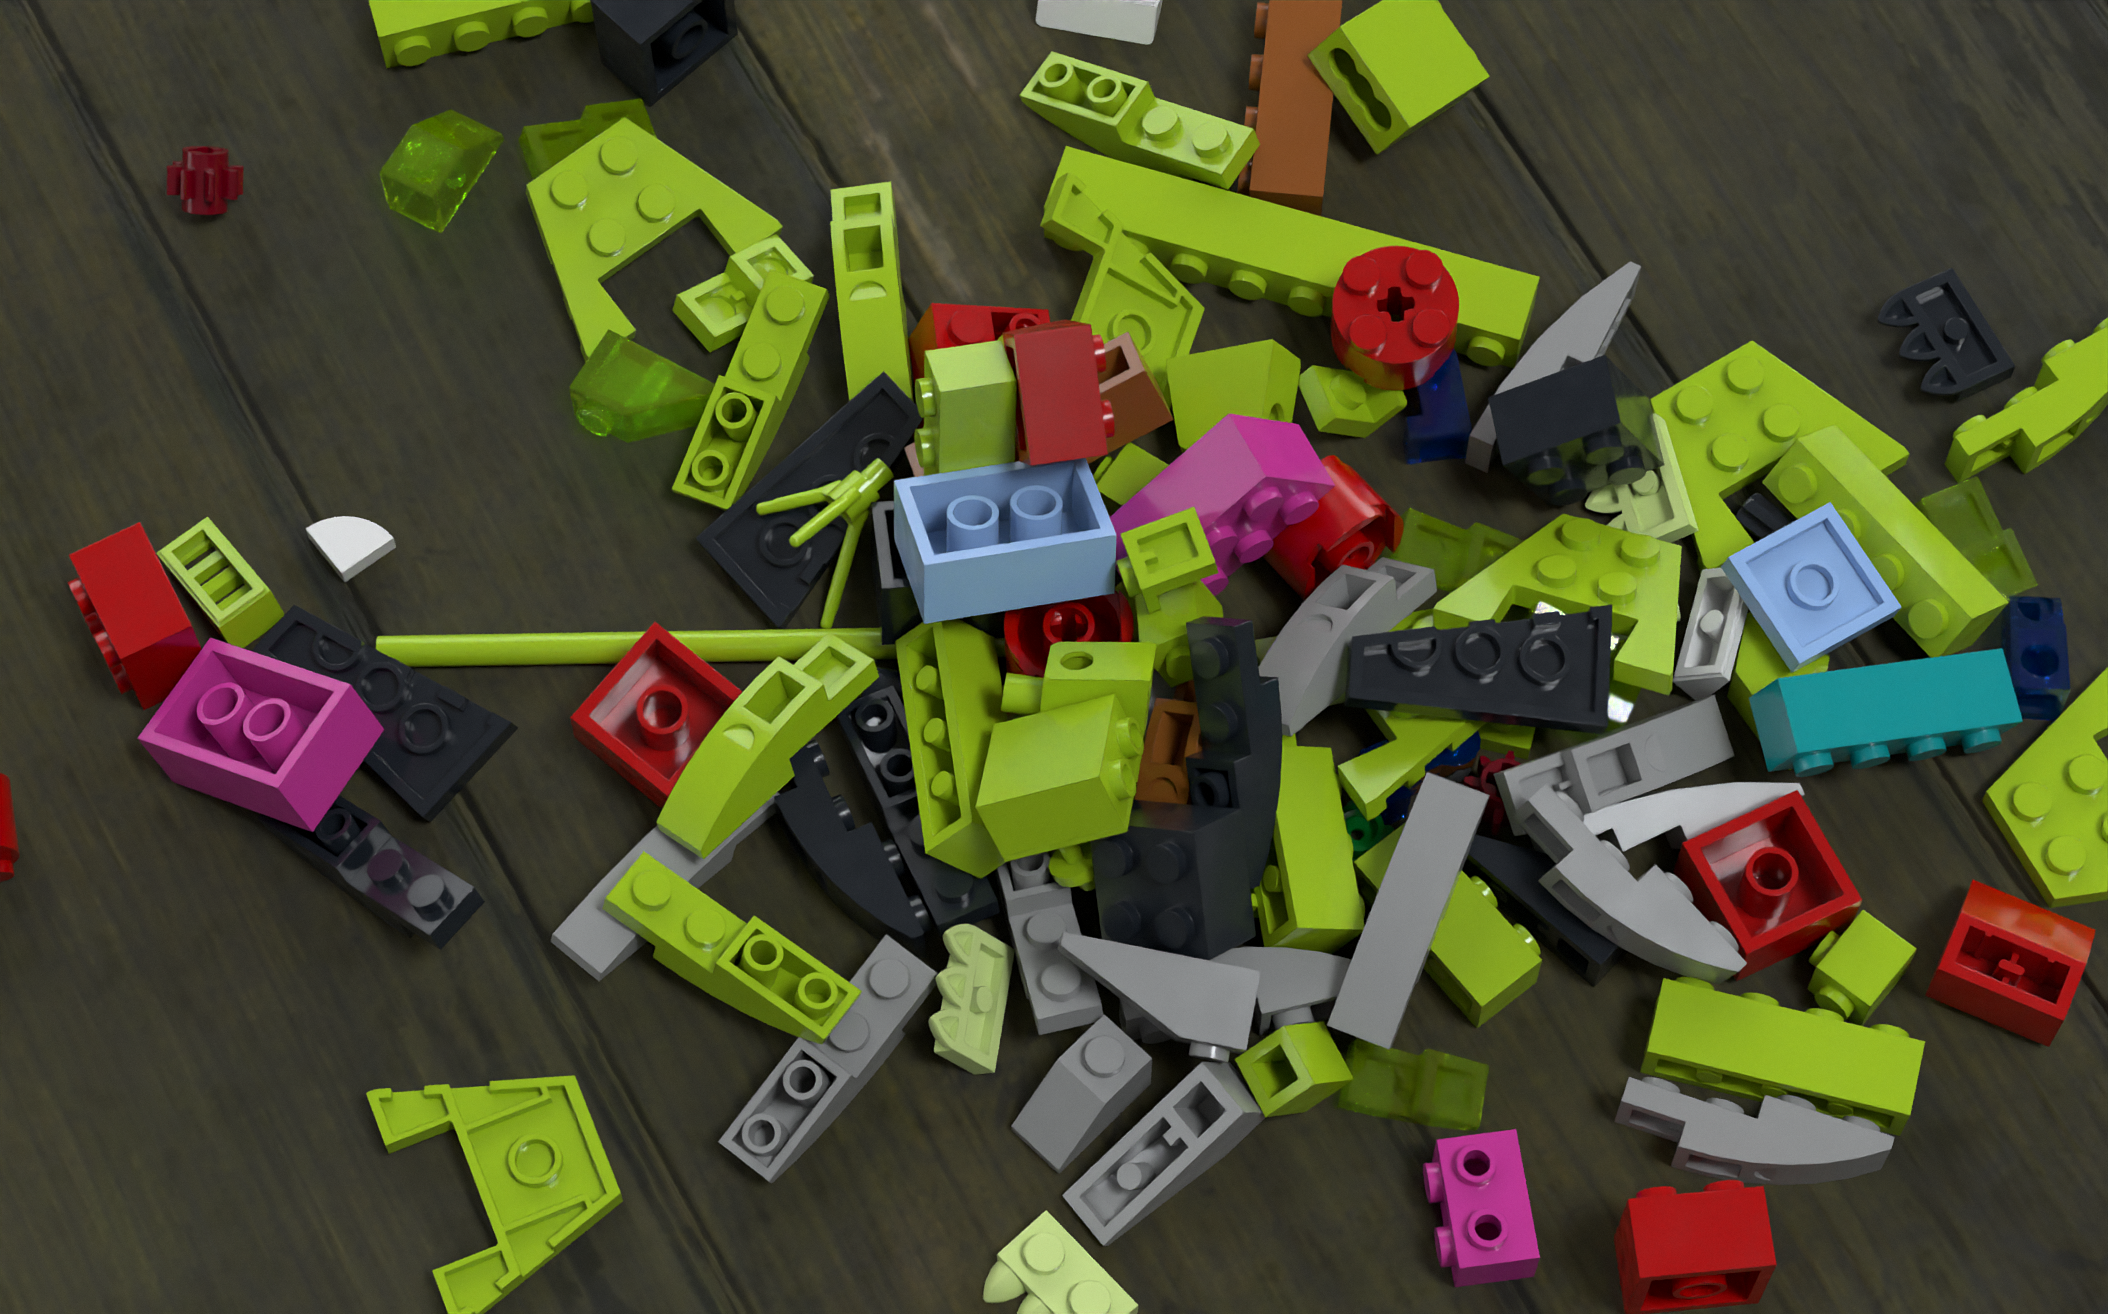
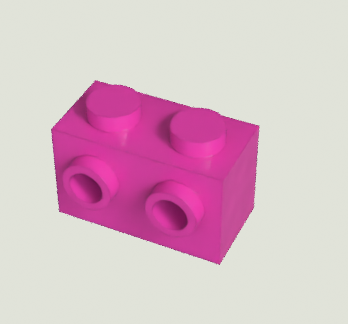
(1483, 1208)

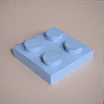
(1811, 587)

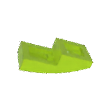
(722, 305)

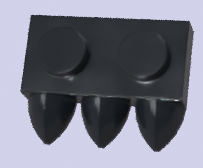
(1948, 333)

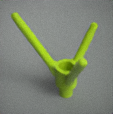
(850, 501)

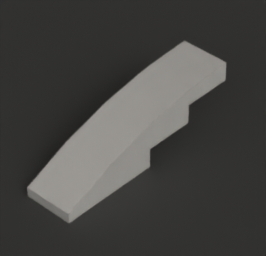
(1573, 339)
(1679, 812)
(1408, 910)
(603, 942)

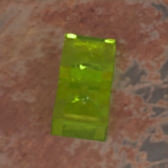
(552, 142)
(1973, 529)
(1449, 549)
(1415, 1088)

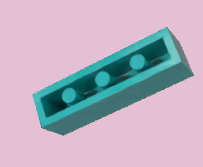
(1885, 711)

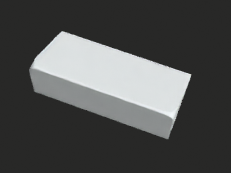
(1112, 19)
(1711, 636)

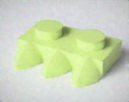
(1653, 504)
(973, 998)
(1054, 1274)

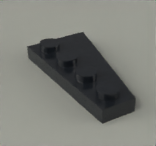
(757, 547)
(1511, 672)
(430, 734)

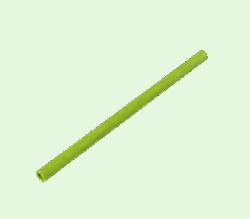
(613, 646)

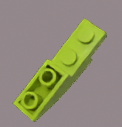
(1135, 127)
(869, 286)
(754, 393)
(2040, 418)
(752, 743)
(730, 959)

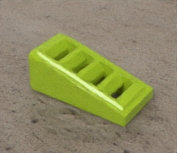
(242, 614)

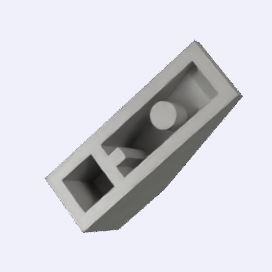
(1179, 994)
(1166, 1150)

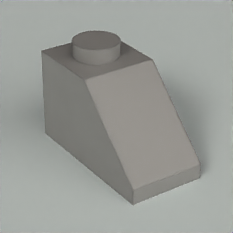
(1083, 1093)

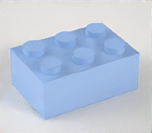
(1003, 538)

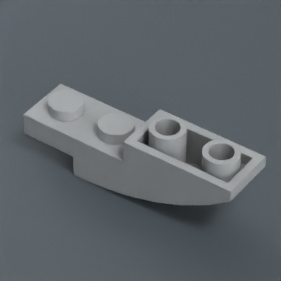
(1314, 643)
(1623, 760)
(1643, 915)
(1036, 917)
(1292, 989)
(820, 1080)
(1779, 1147)

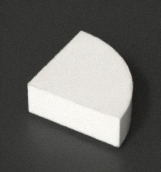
(350, 543)

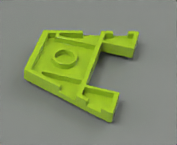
(618, 203)
(1123, 285)
(1735, 427)
(1582, 567)
(1411, 745)
(2057, 803)
(532, 1165)

